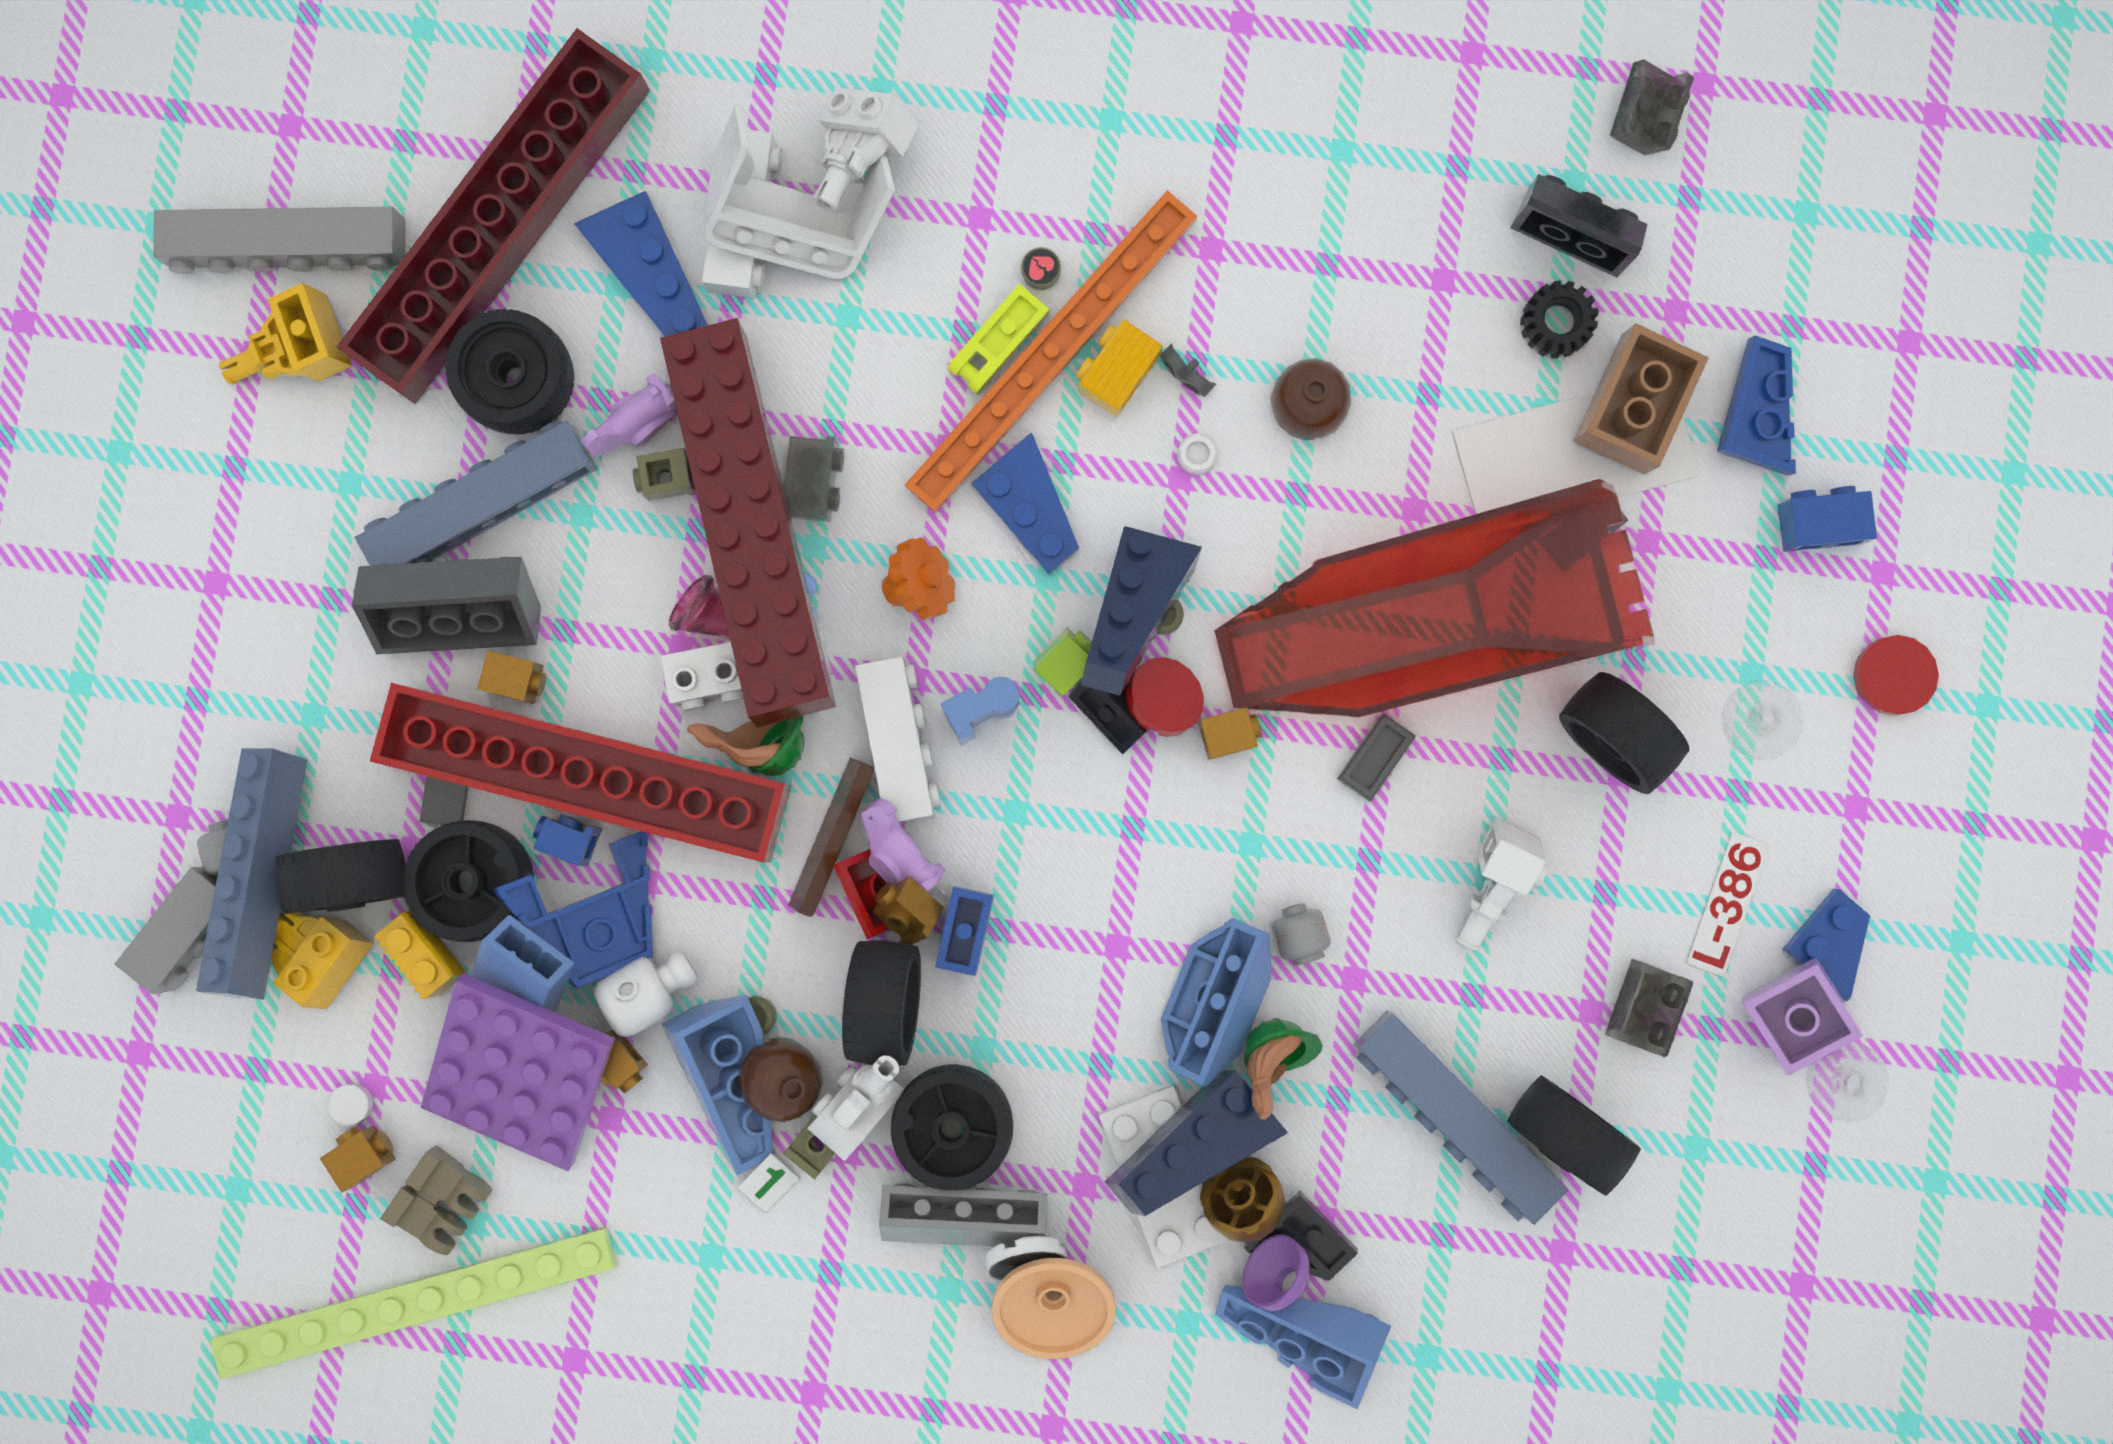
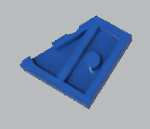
(1835, 938)

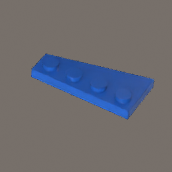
(643, 259)

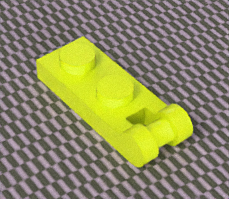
(999, 338)

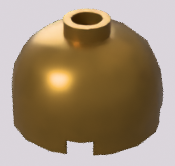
(1244, 1201)

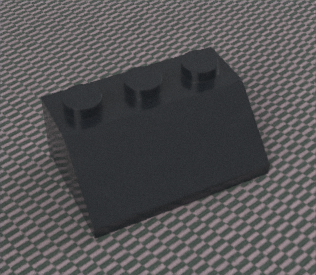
(1580, 225)

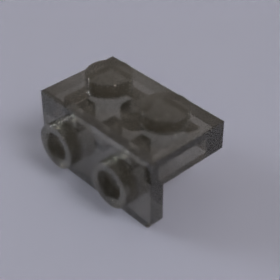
(1651, 108)
(812, 476)
(1649, 1008)

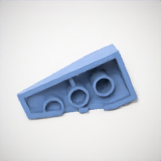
(710, 1048)
(1322, 1339)

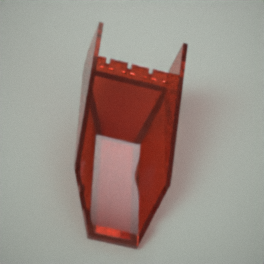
(1443, 610)

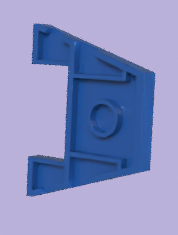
(599, 930)

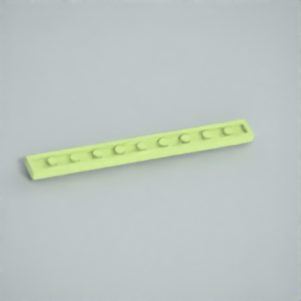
(413, 1303)

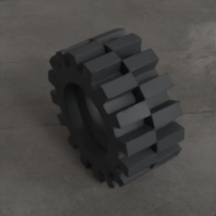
(1575, 302)

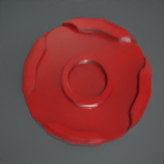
(1896, 675)
(1165, 696)

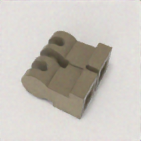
(416, 1203)

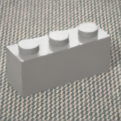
(172, 935)

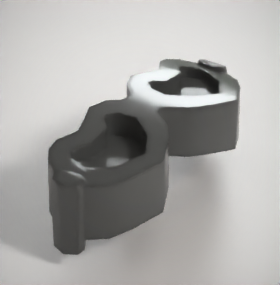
(1184, 373)

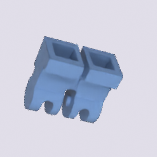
(970, 709)

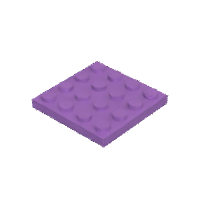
(516, 1071)

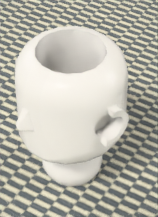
(642, 993)

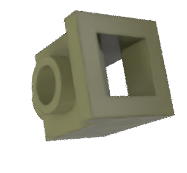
(653, 465)
(807, 1157)

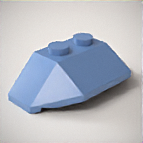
(1216, 1000)

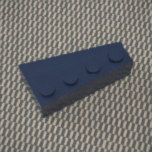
(1138, 597)
(1194, 1145)

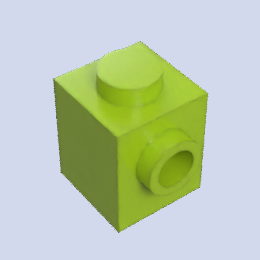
(1064, 660)

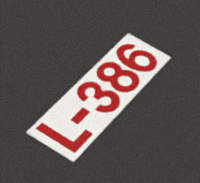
(1728, 904)

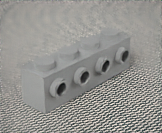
(960, 1216)

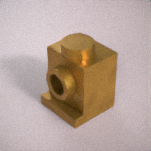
(907, 910)
(623, 1065)

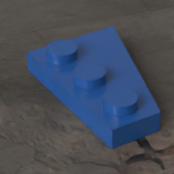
(1759, 410)
(1028, 504)

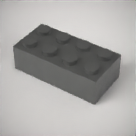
(447, 605)

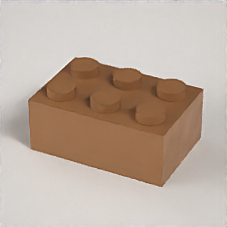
(1641, 399)

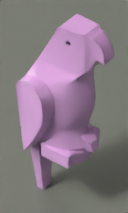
(633, 419)
(895, 853)

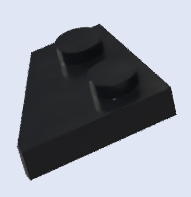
(1323, 1242)

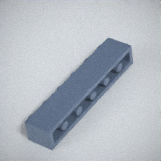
(480, 499)
(246, 891)
(1460, 1117)

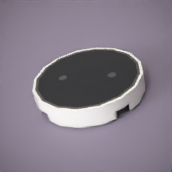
(1027, 1249)

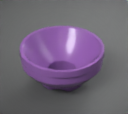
(1268, 1269)

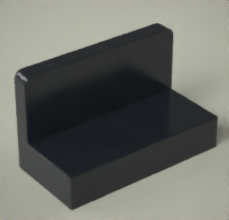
(1110, 715)

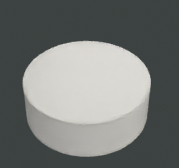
(1197, 454)
(350, 1104)

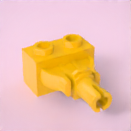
(293, 341)
(316, 957)

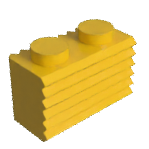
(1118, 367)
(419, 955)

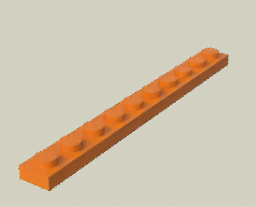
(1051, 351)

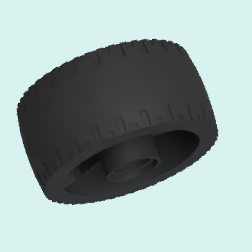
(486, 353)
(1624, 732)
(434, 873)
(340, 876)
(881, 1001)
(957, 1094)
(1573, 1135)

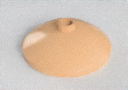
(1053, 1308)

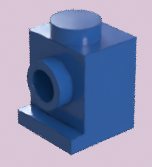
(566, 839)

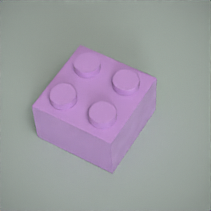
(1802, 1016)

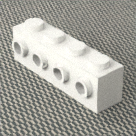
(708, 674)

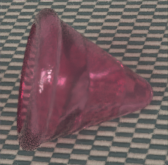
(700, 610)

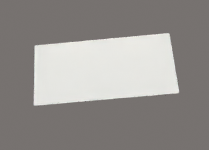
(1536, 455)

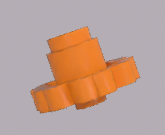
(919, 579)

